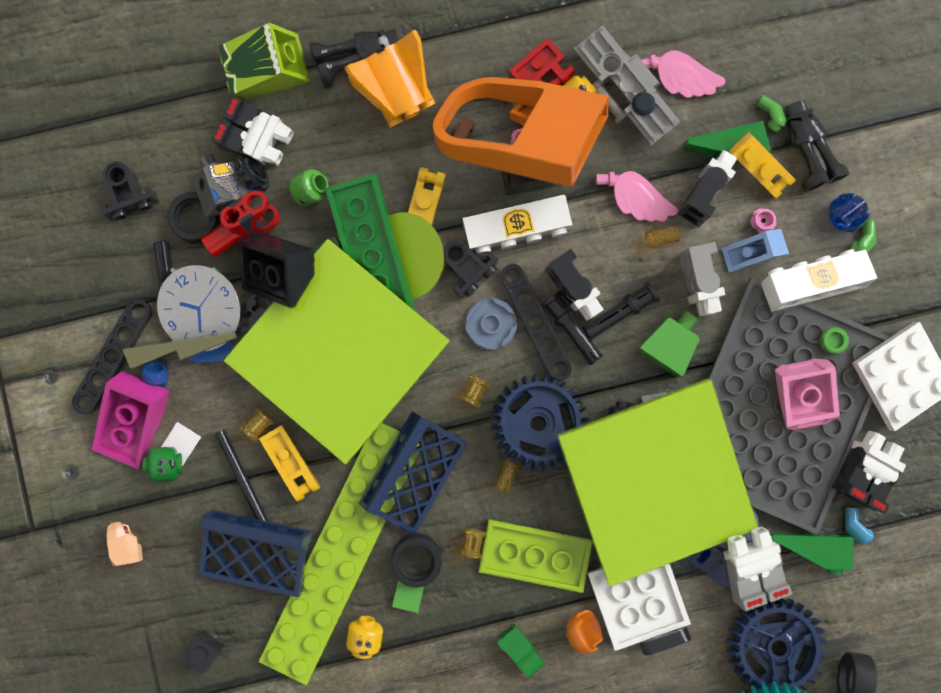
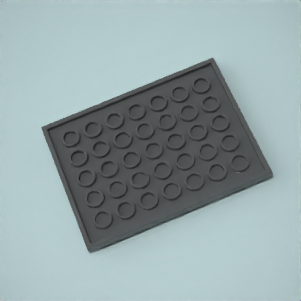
(785, 468)

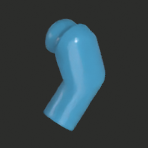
(855, 528)

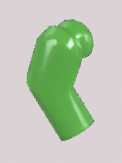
(775, 111)
(868, 239)

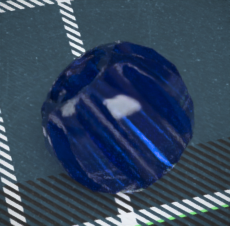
(848, 212)

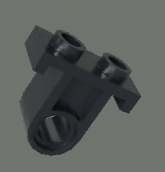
(125, 194)
(469, 268)

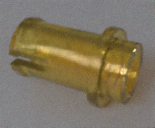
(662, 236)
(507, 475)

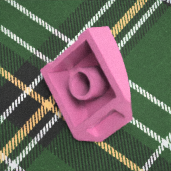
(808, 393)

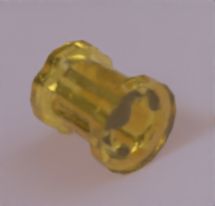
(474, 391)
(256, 424)
(472, 543)

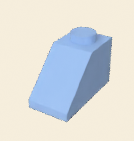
(755, 250)

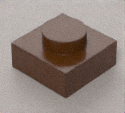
(464, 129)

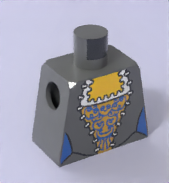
(218, 185)

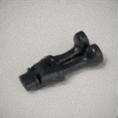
(363, 44)
(808, 131)

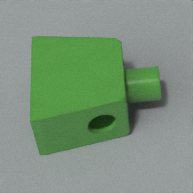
(672, 344)

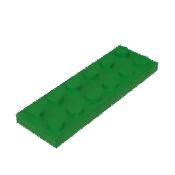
(368, 232)

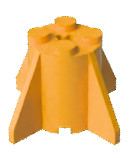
(394, 80)

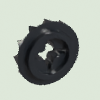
(252, 173)

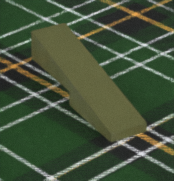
(185, 348)

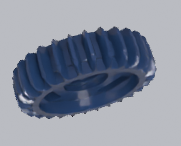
(543, 404)
(759, 637)

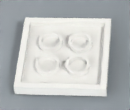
(902, 375)
(639, 606)

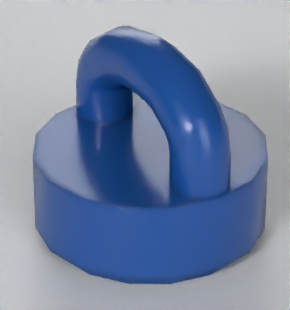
(155, 373)

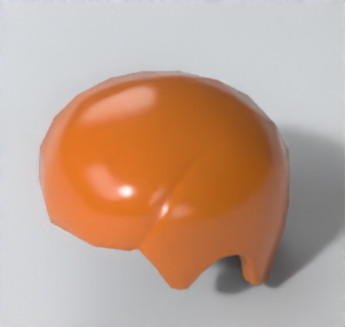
(584, 632)

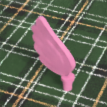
(684, 75)
(637, 196)

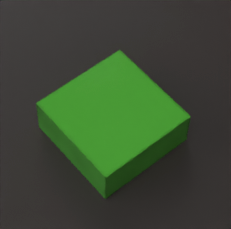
(407, 597)

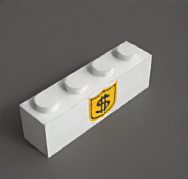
(517, 224)
(818, 280)

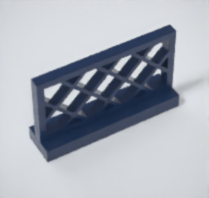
(393, 466)
(251, 531)

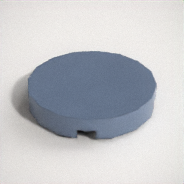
(491, 324)

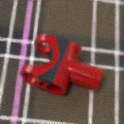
(240, 222)

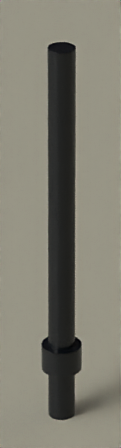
(246, 487)

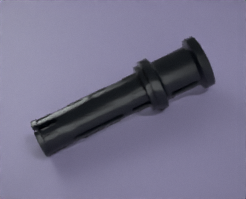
(631, 305)
(565, 317)

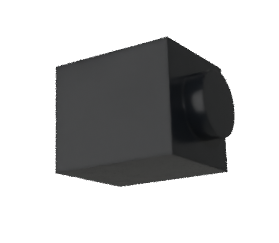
(202, 652)

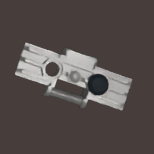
(634, 80)

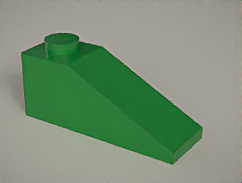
(714, 143)
(823, 550)

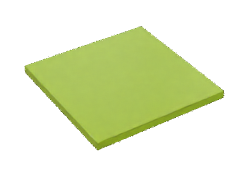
(338, 354)
(658, 481)

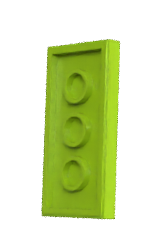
(535, 555)

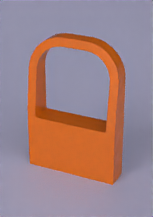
(550, 143)

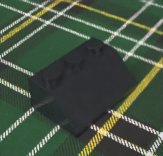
(275, 268)

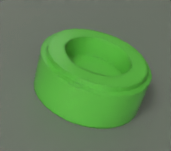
(834, 340)

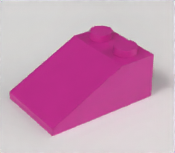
(129, 418)

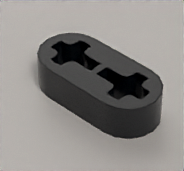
(247, 308)
(665, 641)

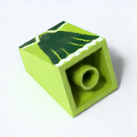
(263, 62)

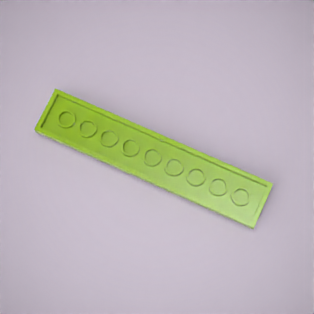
(332, 567)

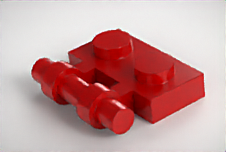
(540, 62)

